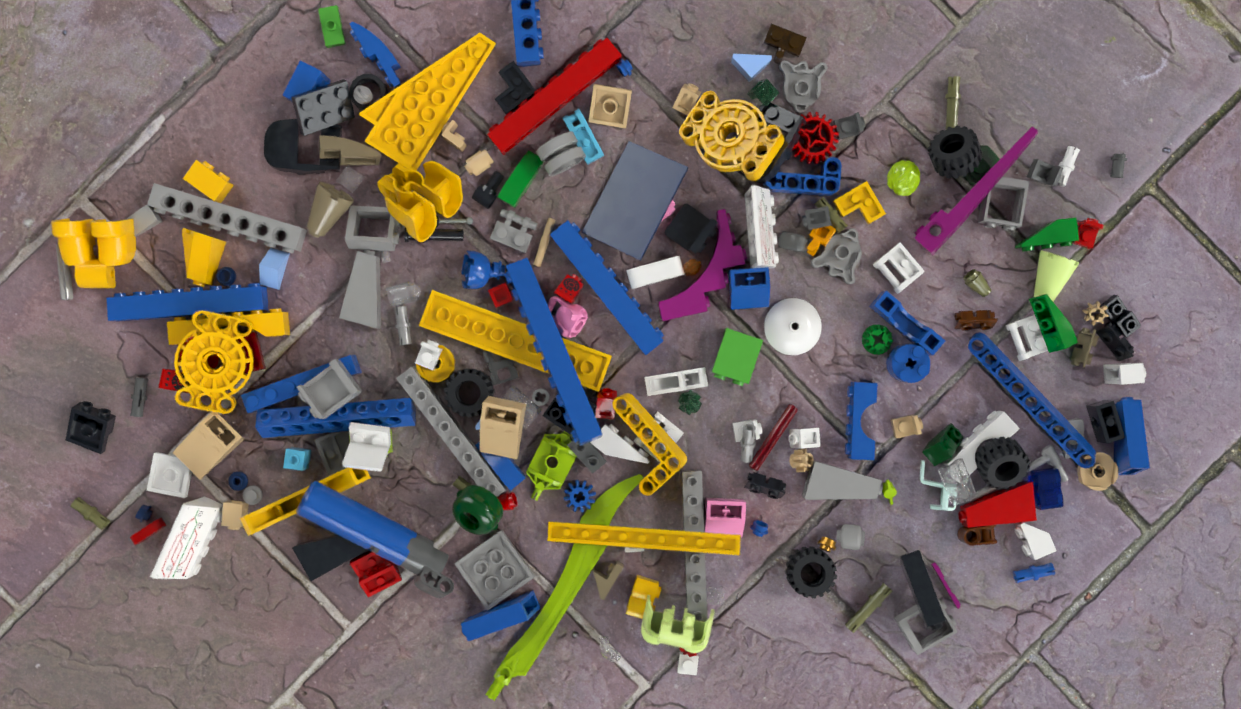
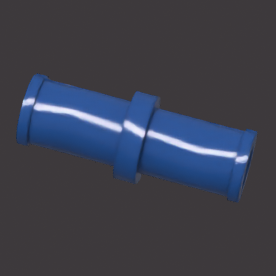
(1034, 573)

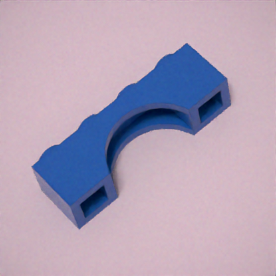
(893, 312)
(861, 396)

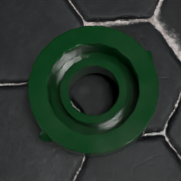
(477, 510)

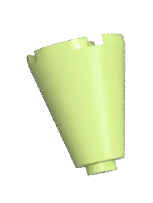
(1053, 274)

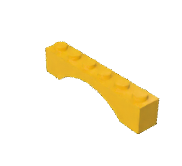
(268, 324)

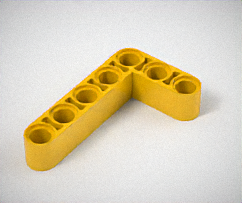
(651, 441)

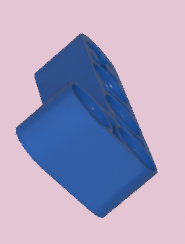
(801, 179)

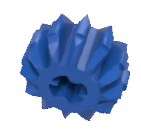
(583, 501)

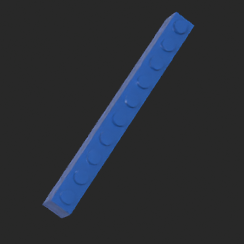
(553, 351)

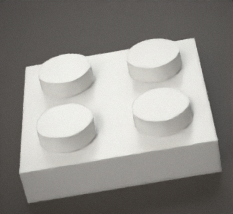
(169, 476)

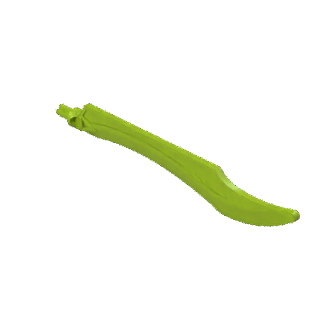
(577, 569)

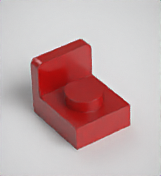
(1088, 232)
(604, 405)

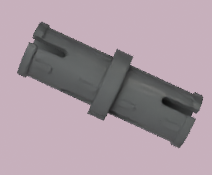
(139, 397)

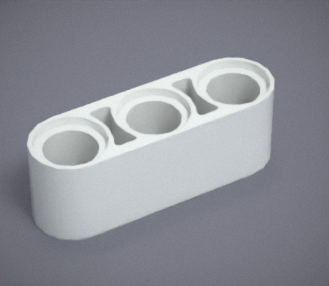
(655, 272)

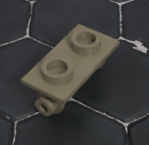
(1083, 355)

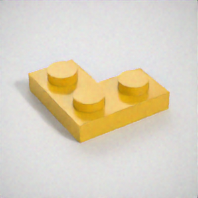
(862, 198)

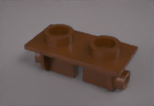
(984, 320)

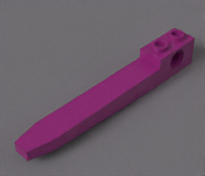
(952, 221)

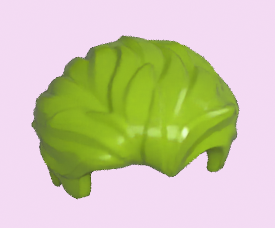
(903, 178)

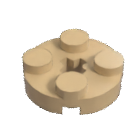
(1103, 480)

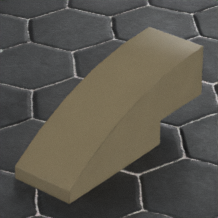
(347, 151)

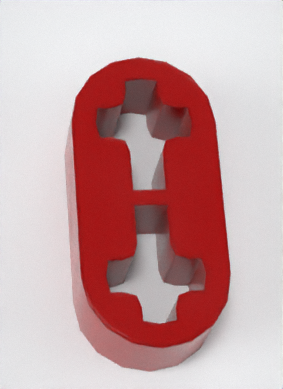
(148, 531)

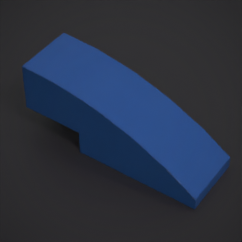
(504, 468)

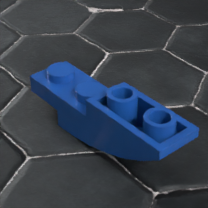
(375, 49)

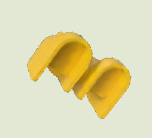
(440, 194)
(76, 243)

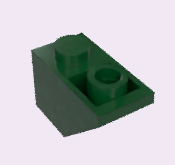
(943, 445)

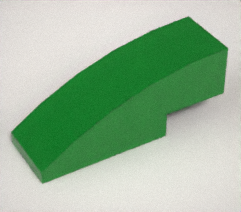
(520, 179)

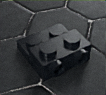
(90, 426)

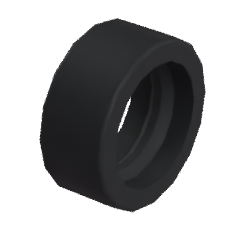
(364, 78)

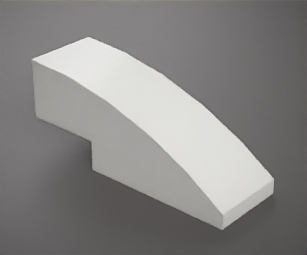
(676, 381)

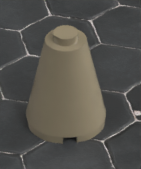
(327, 208)

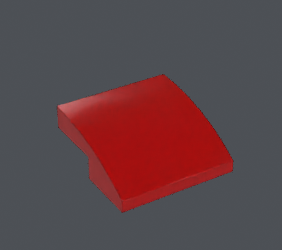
(375, 572)

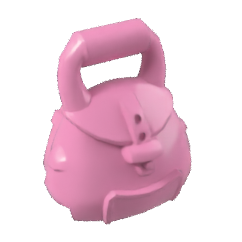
(569, 317)

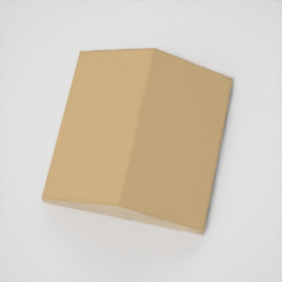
(610, 106)

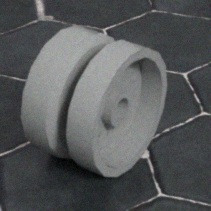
(561, 153)

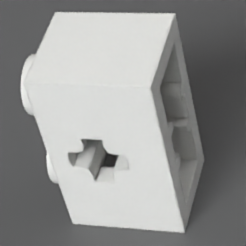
(1124, 373)

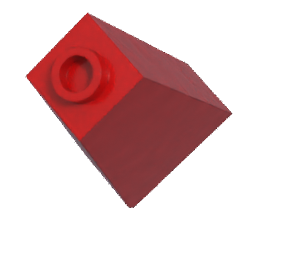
(1001, 507)

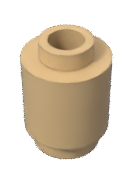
(478, 163)

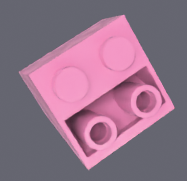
(724, 516)

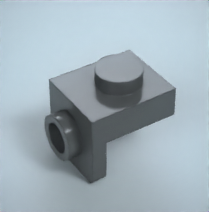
(1044, 172)

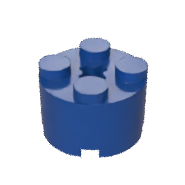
(917, 369)

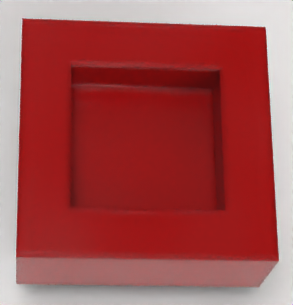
(500, 295)

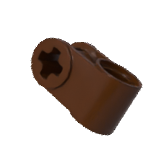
(980, 535)

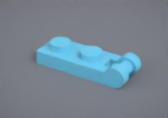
(584, 136)

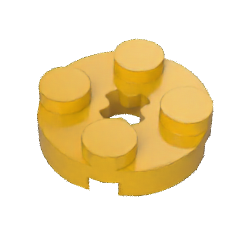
(445, 368)

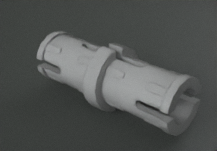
(403, 325)
(747, 443)

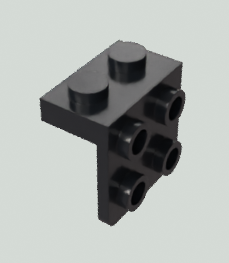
(691, 229)

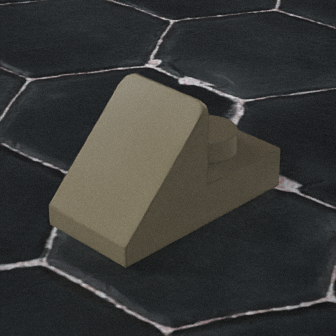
(605, 582)

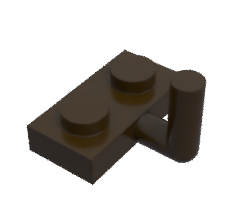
(784, 41)

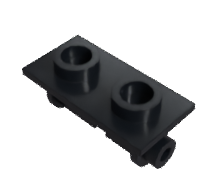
(1119, 347)
(757, 485)

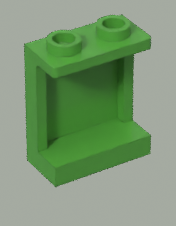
(736, 357)

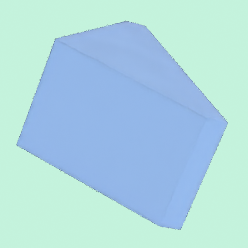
(749, 64)
(273, 268)

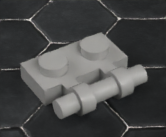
(511, 236)

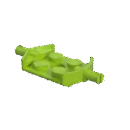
(551, 477)

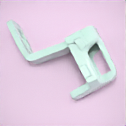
(944, 496)

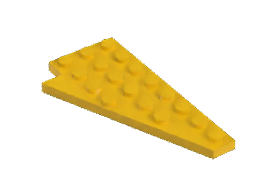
(416, 111)

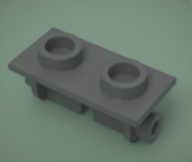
(588, 455)

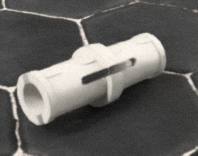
(1068, 164)

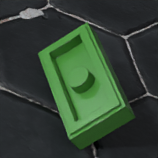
(332, 26)

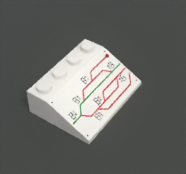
(760, 228)
(188, 539)

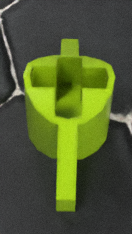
(889, 491)

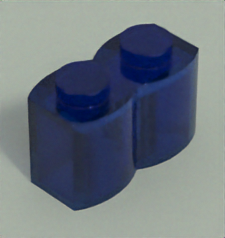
(1047, 488)

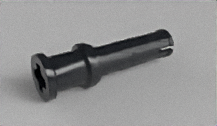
(440, 235)

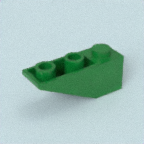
(1055, 232)
(1053, 324)

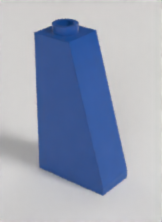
(1132, 451)
(501, 616)

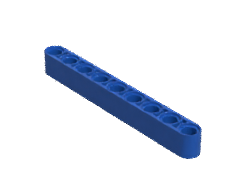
(1034, 409)

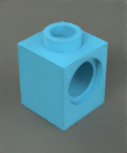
(297, 458)

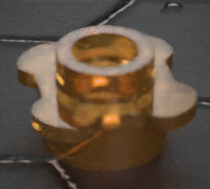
(692, 267)

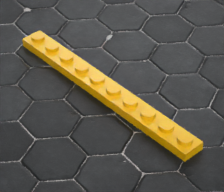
(644, 538)

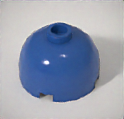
(476, 270)

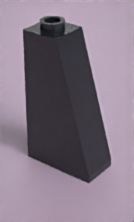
(325, 554)
(922, 590)

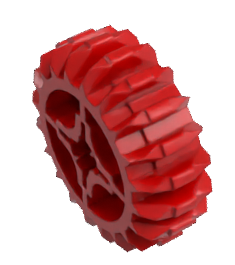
(805, 135)

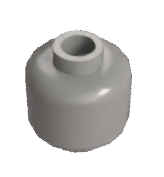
(851, 537)

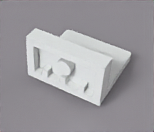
(367, 447)

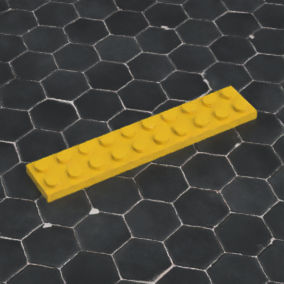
(505, 337)

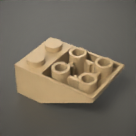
(501, 427)
(207, 444)

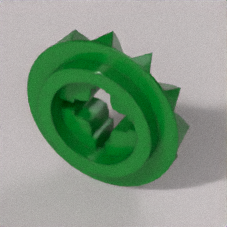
(868, 340)

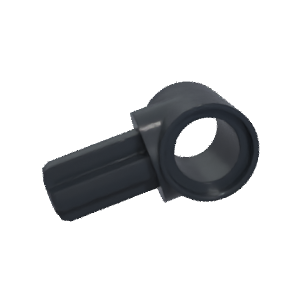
(486, 193)

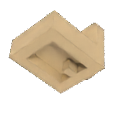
(687, 98)
(454, 139)
(906, 426)

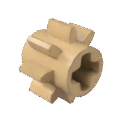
(1098, 317)
(801, 460)

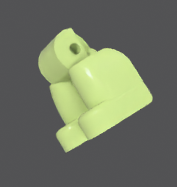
(664, 629)

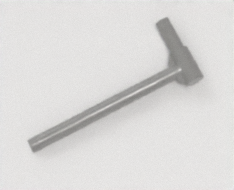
(1048, 456)

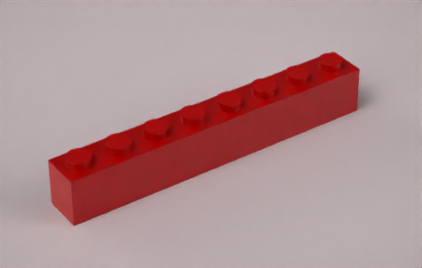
(554, 96)

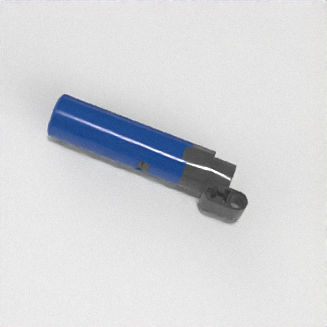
(377, 535)

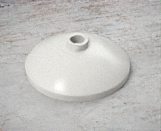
(779, 326)

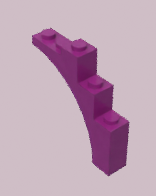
(725, 256)

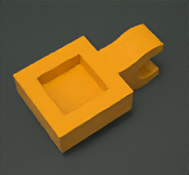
(820, 236)

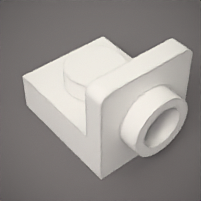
(428, 354)
(738, 429)
(804, 438)

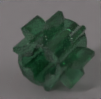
(689, 402)

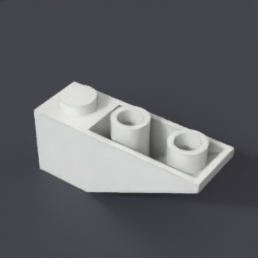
(614, 445)

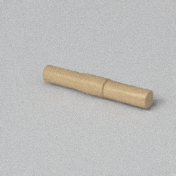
(544, 242)

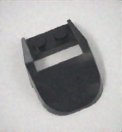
(789, 124)
(282, 146)

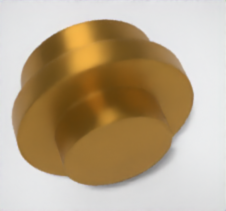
(827, 544)

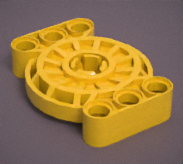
(733, 153)
(195, 365)

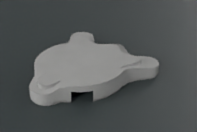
(801, 84)
(841, 256)

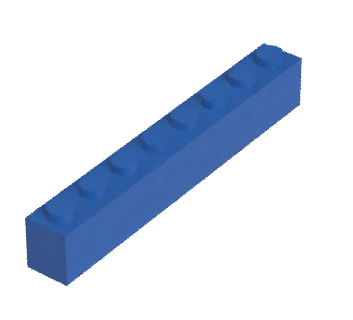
(606, 287)
(186, 303)

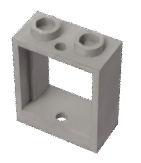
(1021, 189)
(370, 243)
(931, 640)

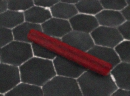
(773, 437)

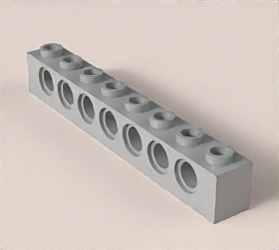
(161, 196)
(450, 431)
(694, 561)

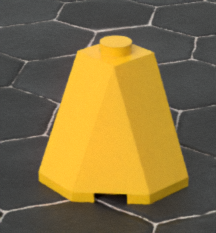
(201, 256)

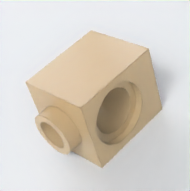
(232, 513)

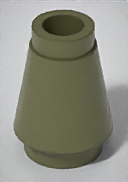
(976, 281)

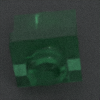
(763, 91)

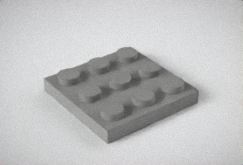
(494, 569)

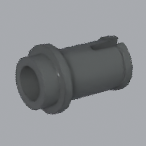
(1118, 165)

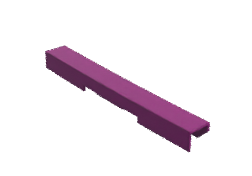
(941, 577)

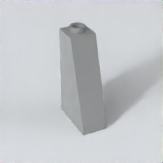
(363, 292)
(838, 483)

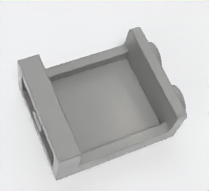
(329, 390)

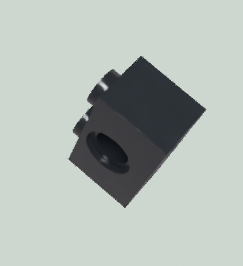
(1105, 421)

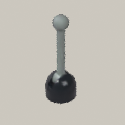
(468, 220)

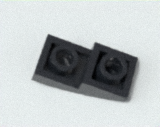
(1118, 314)

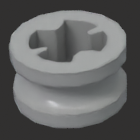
(540, 403)

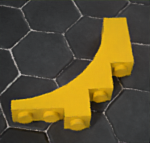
(288, 505)

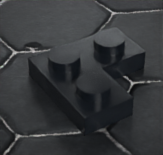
(518, 90)

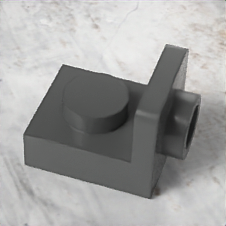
(849, 126)
(817, 218)

